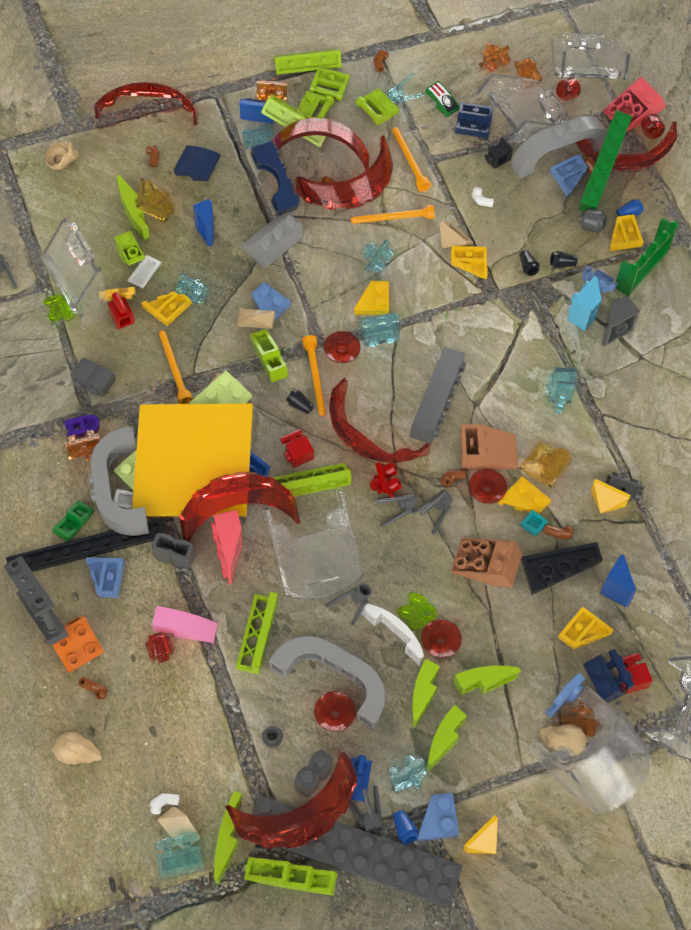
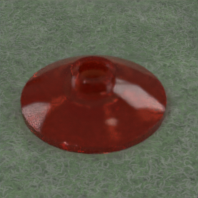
(344, 341)
(487, 479)
(443, 630)
(336, 702)

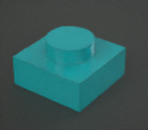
(533, 523)

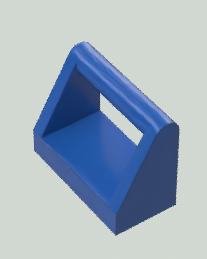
(204, 220)

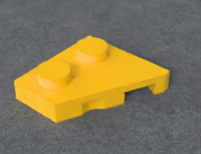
(374, 299)

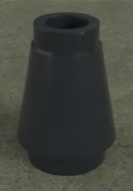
(560, 259)
(529, 263)
(299, 401)

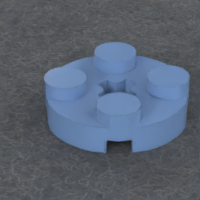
(605, 281)

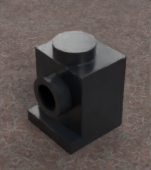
(499, 153)

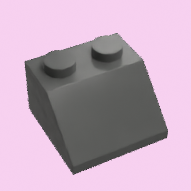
(620, 319)

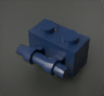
(605, 680)

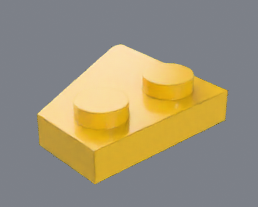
(626, 234)
(470, 259)
(123, 292)
(167, 307)
(525, 497)
(584, 629)

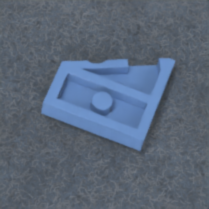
(569, 173)
(270, 299)
(107, 575)
(568, 693)
(440, 819)

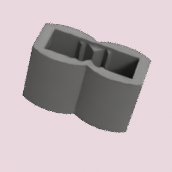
(92, 377)
(168, 549)
(317, 770)

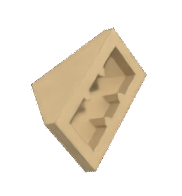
(452, 236)
(256, 318)
(176, 823)

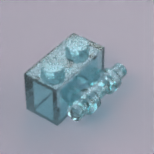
(379, 329)
(561, 387)
(182, 861)

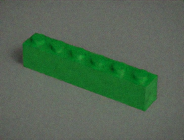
(605, 161)

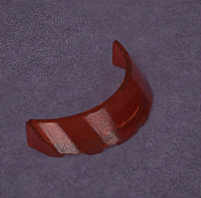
(146, 89)
(326, 128)
(635, 162)
(352, 192)
(359, 442)
(232, 491)
(307, 821)

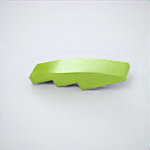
(129, 202)
(226, 843)
(290, 876)

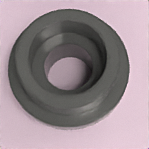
(272, 730)

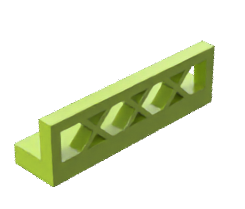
(307, 61)
(286, 115)
(316, 483)
(264, 632)

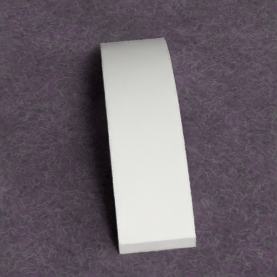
(376, 614)

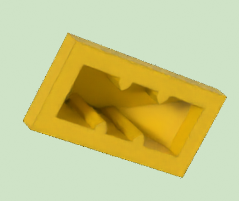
(608, 497)
(484, 840)

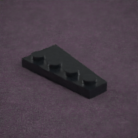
(554, 566)

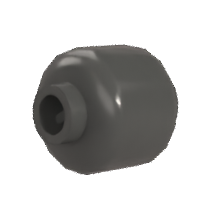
(593, 220)

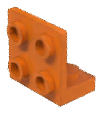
(79, 645)

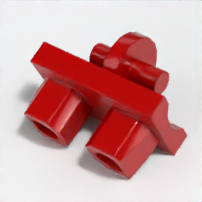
(383, 481)

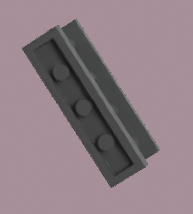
(35, 600)

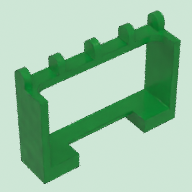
(633, 274)

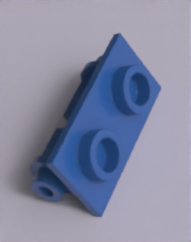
(362, 769)

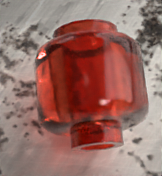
(568, 89)
(652, 126)
(159, 647)

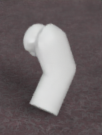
(480, 199)
(161, 800)

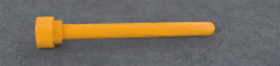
(422, 182)
(426, 212)
(310, 343)
(184, 396)

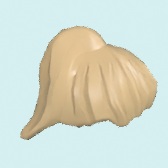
(60, 155)
(564, 735)
(74, 749)

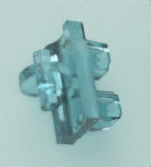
(257, 136)
(383, 252)
(192, 288)
(408, 776)

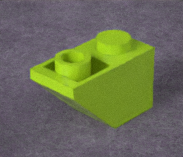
(128, 248)

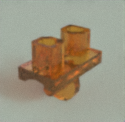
(492, 54)
(527, 69)
(268, 88)
(82, 446)
(589, 724)

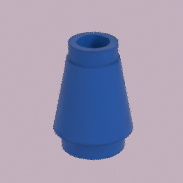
(633, 207)
(405, 828)

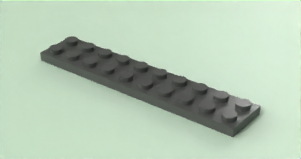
(375, 859)

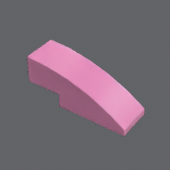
(184, 625)

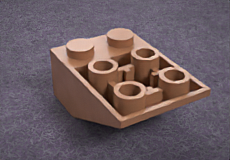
(487, 448)
(488, 561)

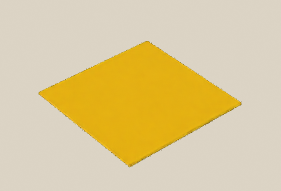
(185, 449)

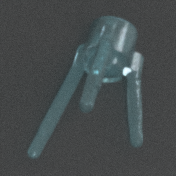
(396, 92)

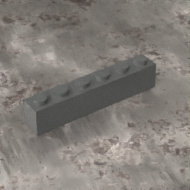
(437, 396)

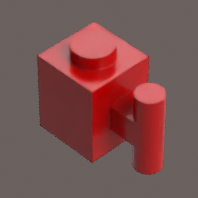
(120, 311)
(297, 450)
(640, 673)

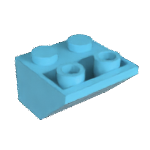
(585, 304)

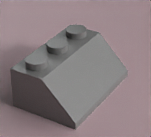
(274, 239)

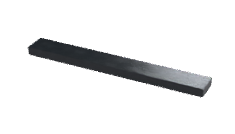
(86, 547)

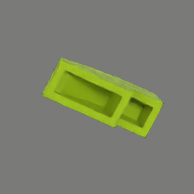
(269, 355)
(485, 678)
(424, 690)
(446, 736)

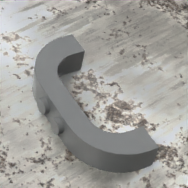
(555, 137)
(120, 520)
(342, 662)

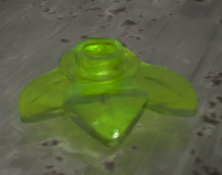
(59, 308)
(414, 611)

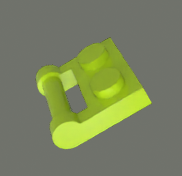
(332, 80)
(311, 103)
(380, 103)

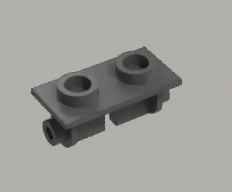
(631, 487)

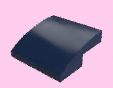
(474, 120)
(197, 163)

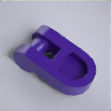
(87, 423)

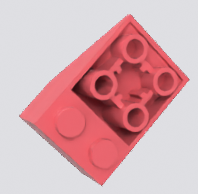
(636, 101)
(228, 540)

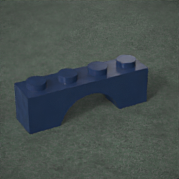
(267, 158)

